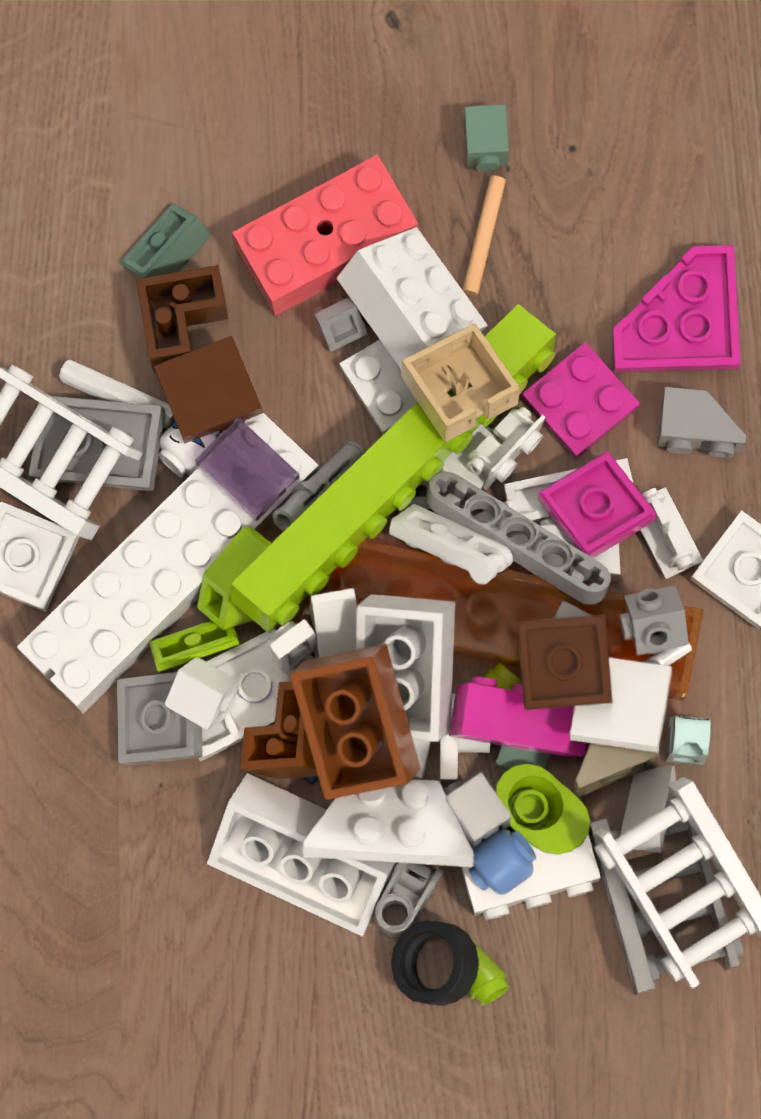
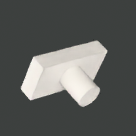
(449, 753)

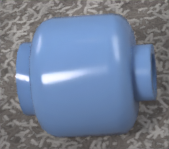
(502, 861)

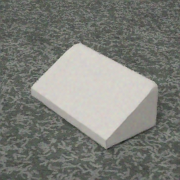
(646, 798)

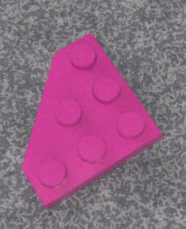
(684, 318)

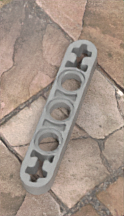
(528, 554)

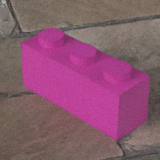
(499, 718)

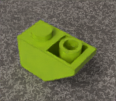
(216, 580)

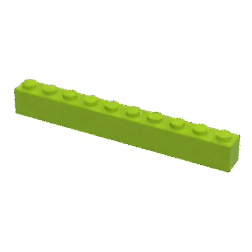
(372, 489)

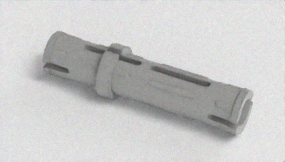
(308, 492)

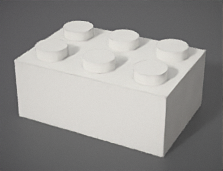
(407, 294)
(421, 653)

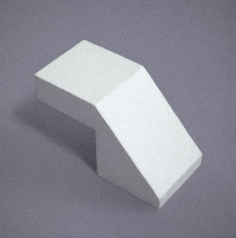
(334, 622)

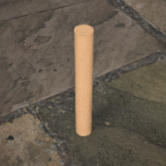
(483, 235)

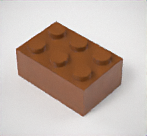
(355, 722)

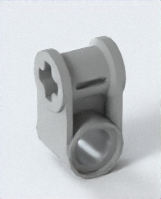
(408, 893)

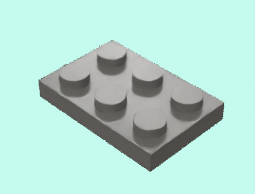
(137, 420)

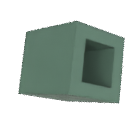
(486, 137)

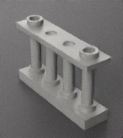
(633, 926)

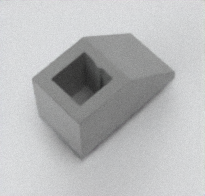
(697, 422)

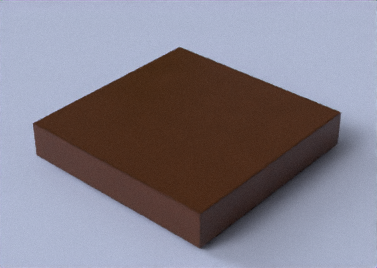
(208, 389)
(564, 662)

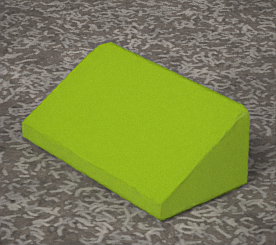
(191, 643)

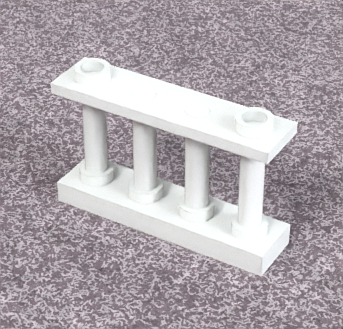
(41, 492)
(706, 844)

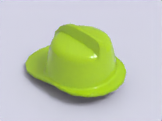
(543, 809)

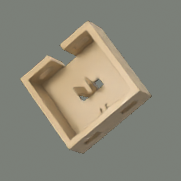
(453, 365)

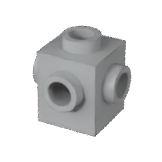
(654, 620)

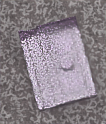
(247, 469)

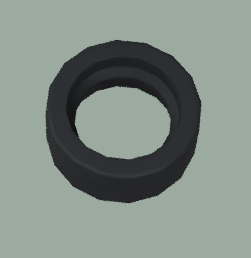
(405, 960)

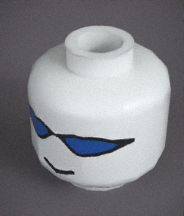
(180, 456)

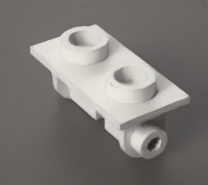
(498, 459)
(668, 536)

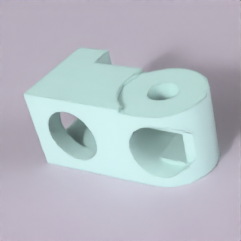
(688, 740)

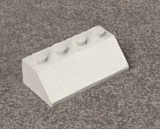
(264, 847)

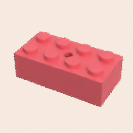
(287, 247)

